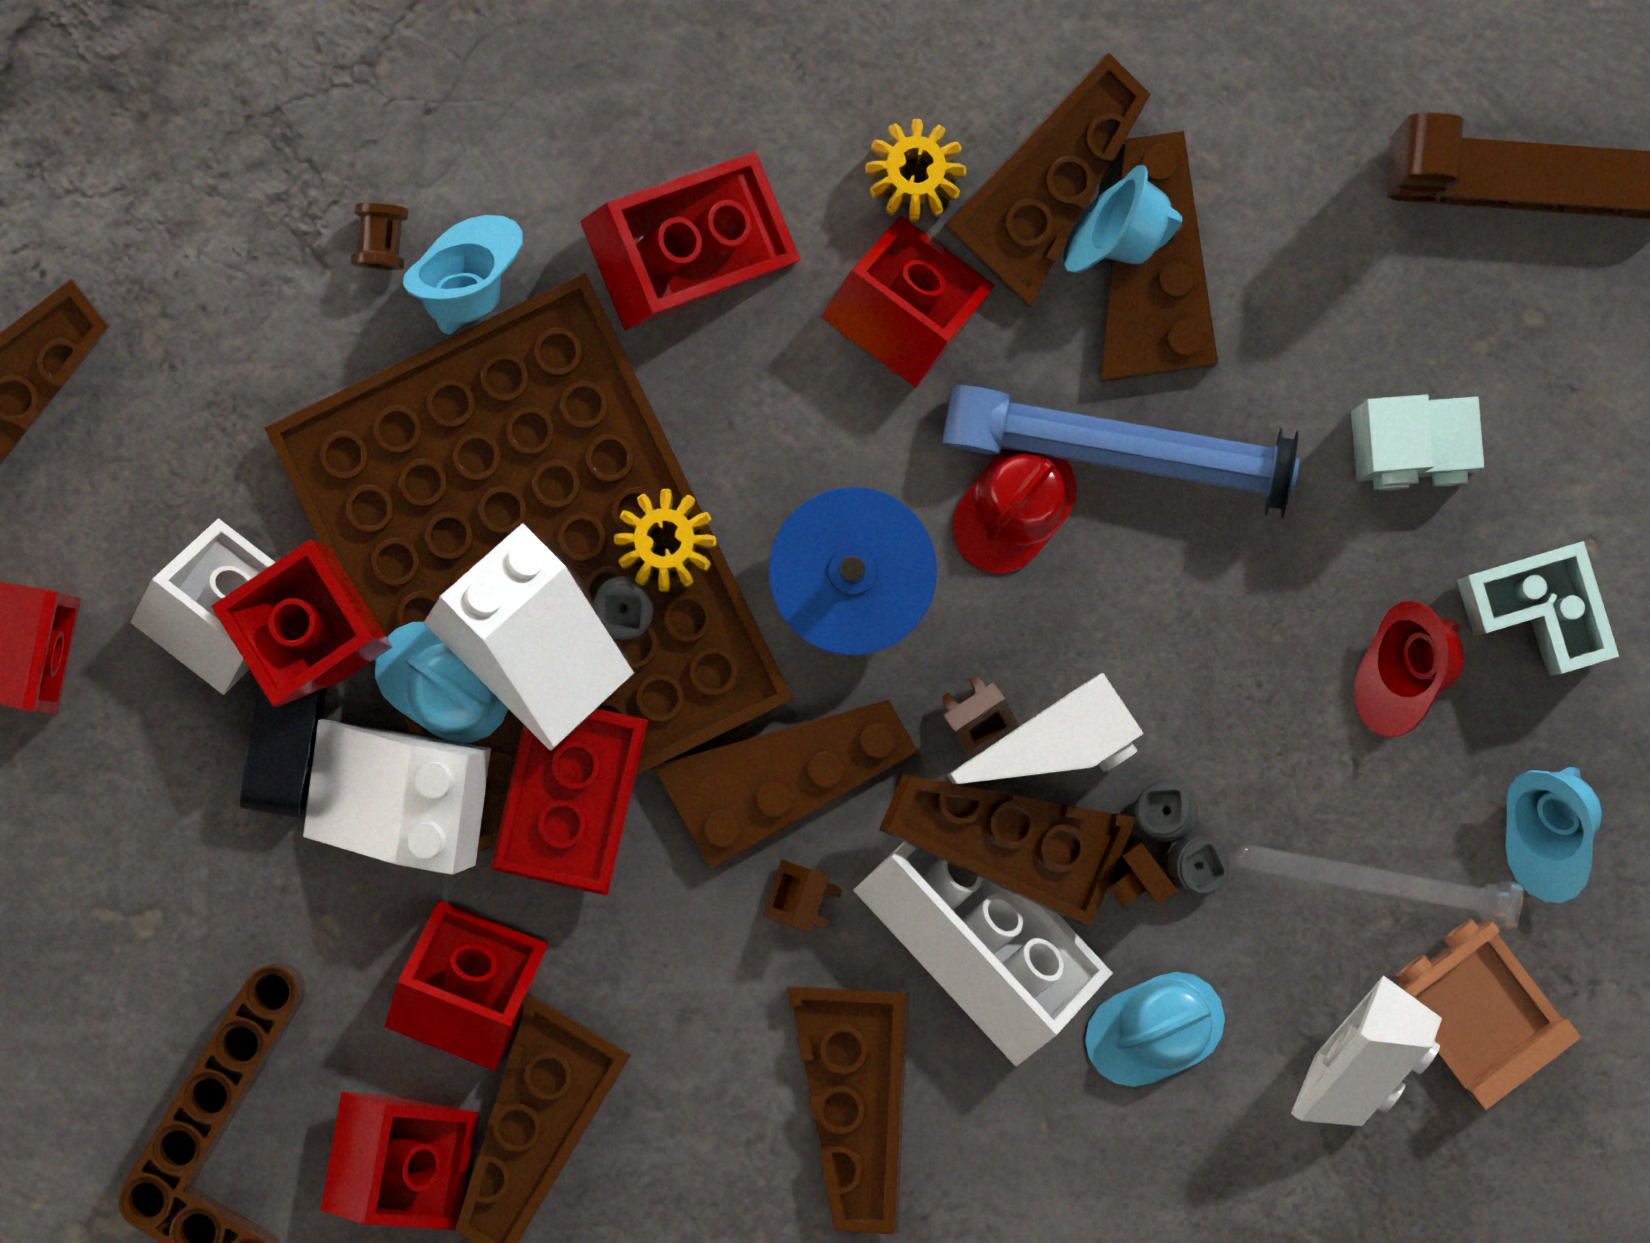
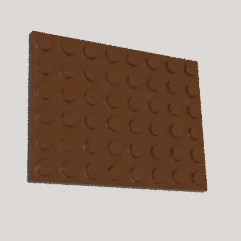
(541, 430)

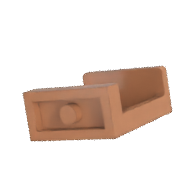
(1492, 1013)

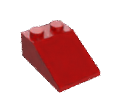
(689, 239)

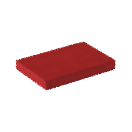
(571, 803)

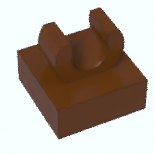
(979, 718)
(1143, 876)
(798, 896)

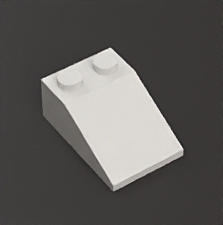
(531, 637)
(1072, 734)
(397, 796)

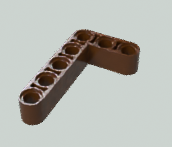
(1440, 167)
(207, 1125)

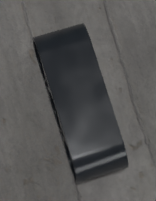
(281, 755)

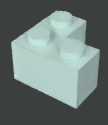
(1416, 438)
(1556, 595)

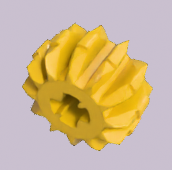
(894, 167)
(646, 546)

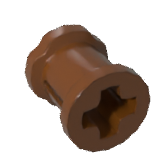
(379, 236)

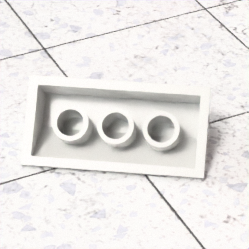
(992, 951)

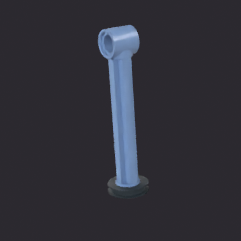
(987, 422)

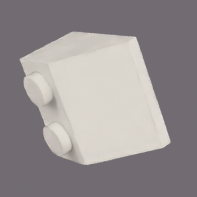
(180, 598)
(1369, 1058)

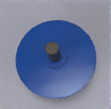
(852, 571)

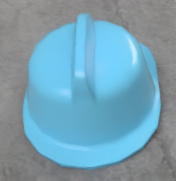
(1122, 224)
(464, 269)
(436, 687)
(1551, 832)
(1155, 1029)

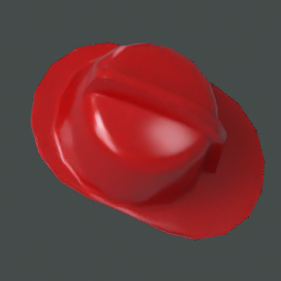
(1013, 510)
(1407, 668)

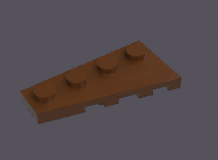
(1038, 193)
(1161, 307)
(41, 355)
(770, 781)
(1020, 843)
(856, 1086)
(542, 1109)

